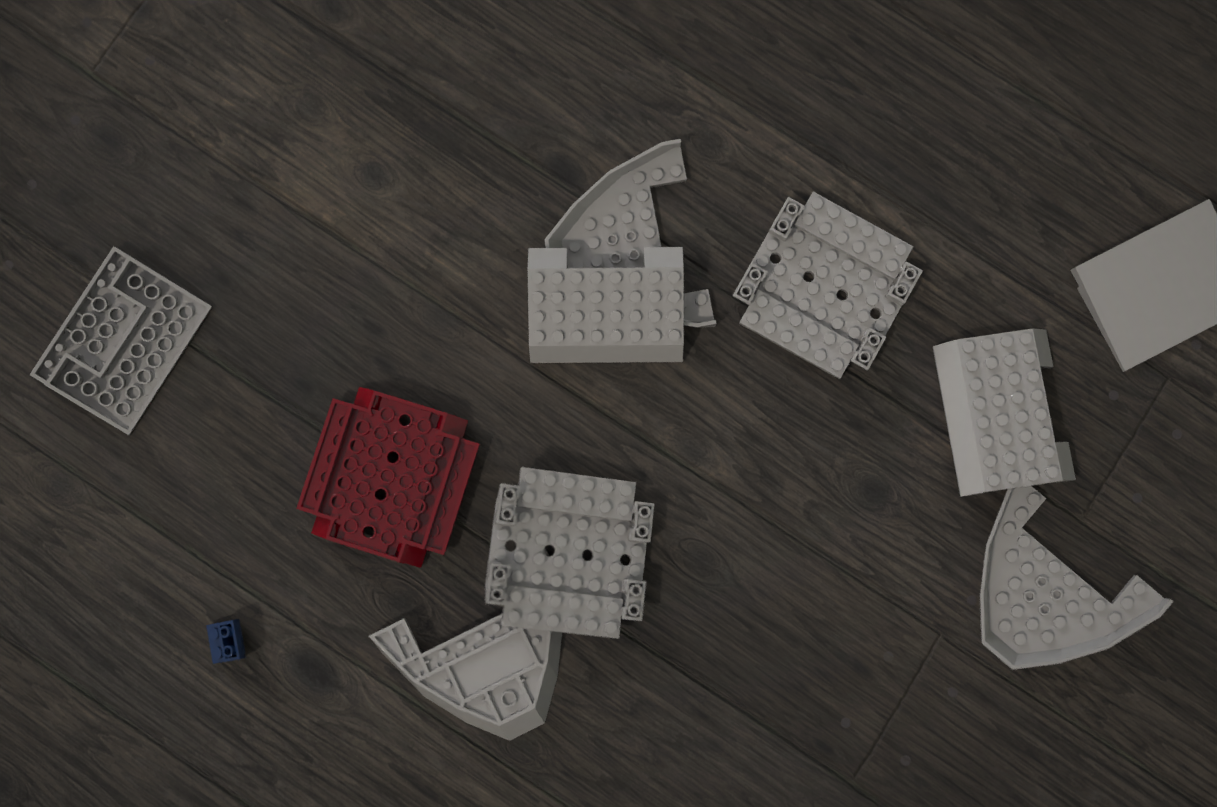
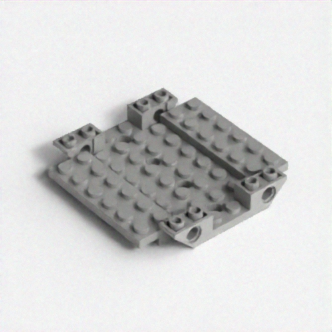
(842, 256)
(563, 588)

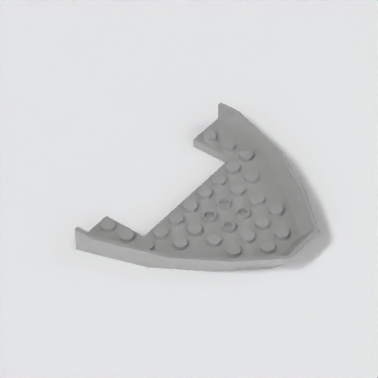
(619, 219)
(1040, 608)
(484, 676)

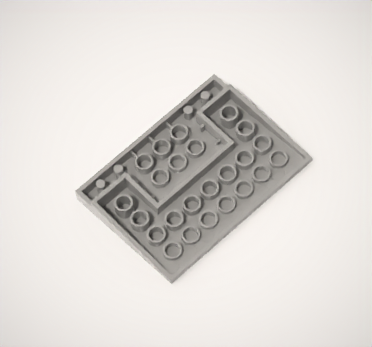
(1155, 286)
(121, 340)

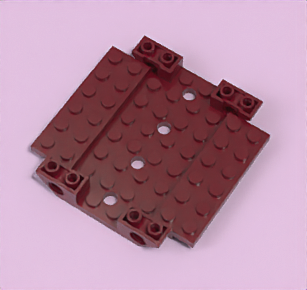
(420, 488)

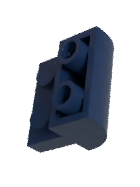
(226, 641)

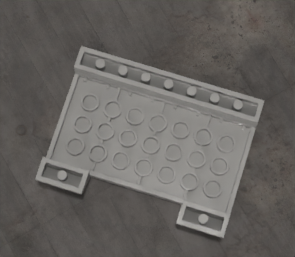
(606, 311)
(1000, 412)

